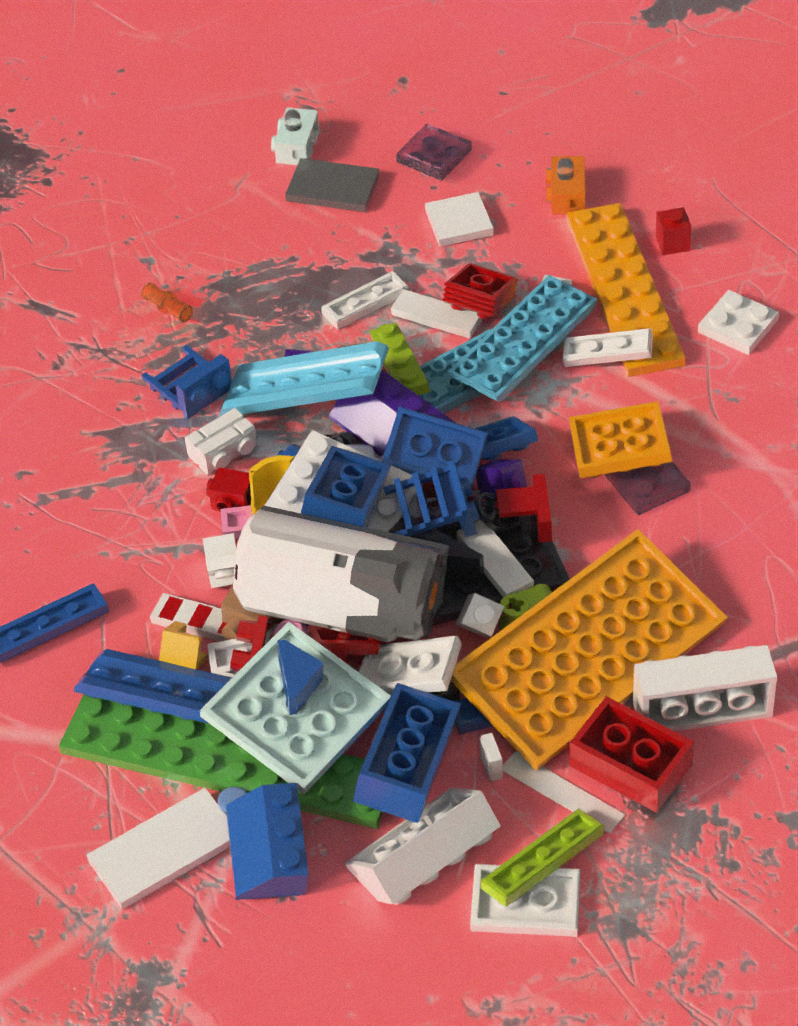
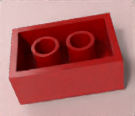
(631, 754)

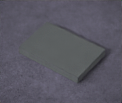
(332, 185)

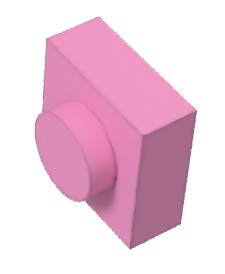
(234, 519)

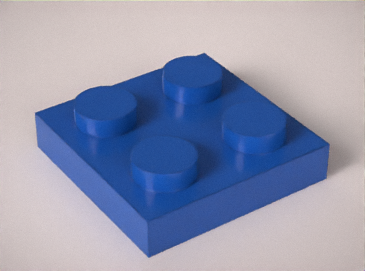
(506, 436)

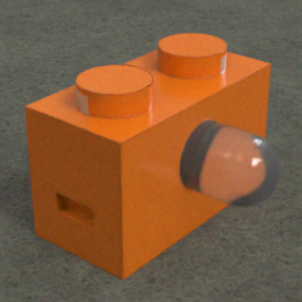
(567, 184)

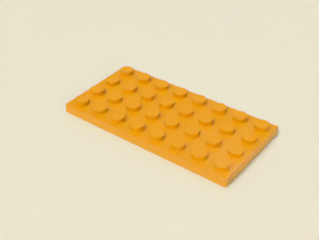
(581, 644)

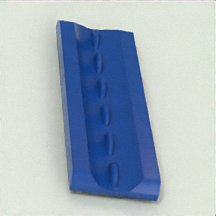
(150, 684)

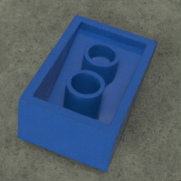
(346, 487)

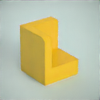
(180, 647)

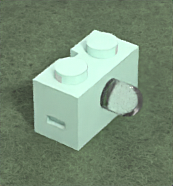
(295, 135)

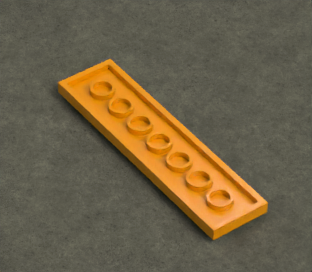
(624, 284)

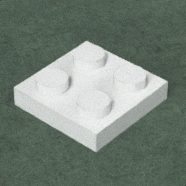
(738, 322)

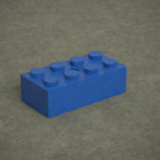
(406, 753)

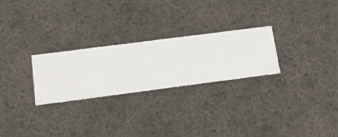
(562, 791)

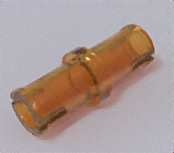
(167, 302)

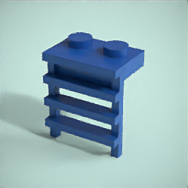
(195, 387)
(452, 497)

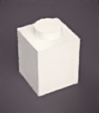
(479, 615)

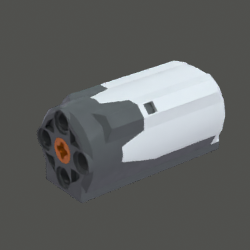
(339, 575)

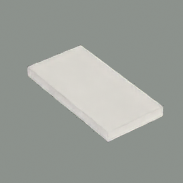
(161, 848)

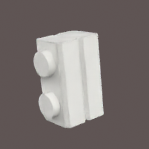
(221, 441)

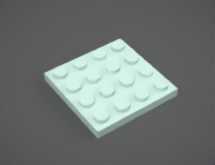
(300, 745)

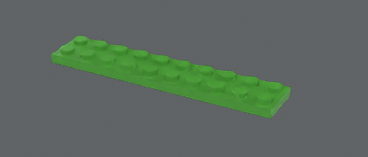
(200, 757)

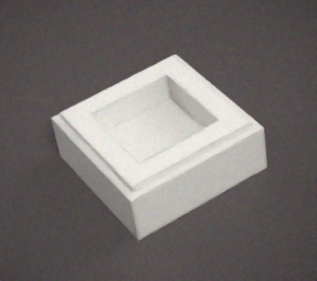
(491, 757)

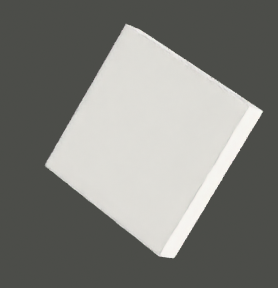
(459, 219)

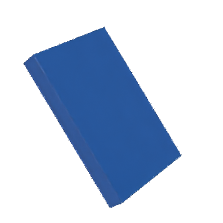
(428, 441)

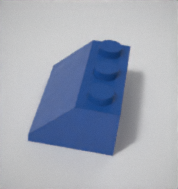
(267, 843)

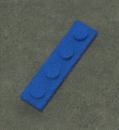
(51, 621)

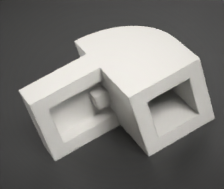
(220, 559)

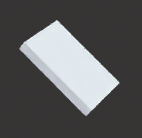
(416, 664)
(543, 910)

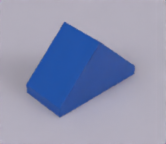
(299, 674)

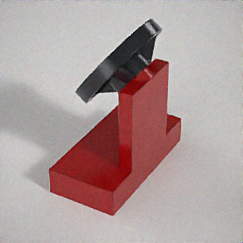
(519, 502)

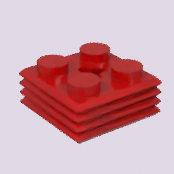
(480, 290)

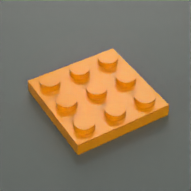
(619, 439)

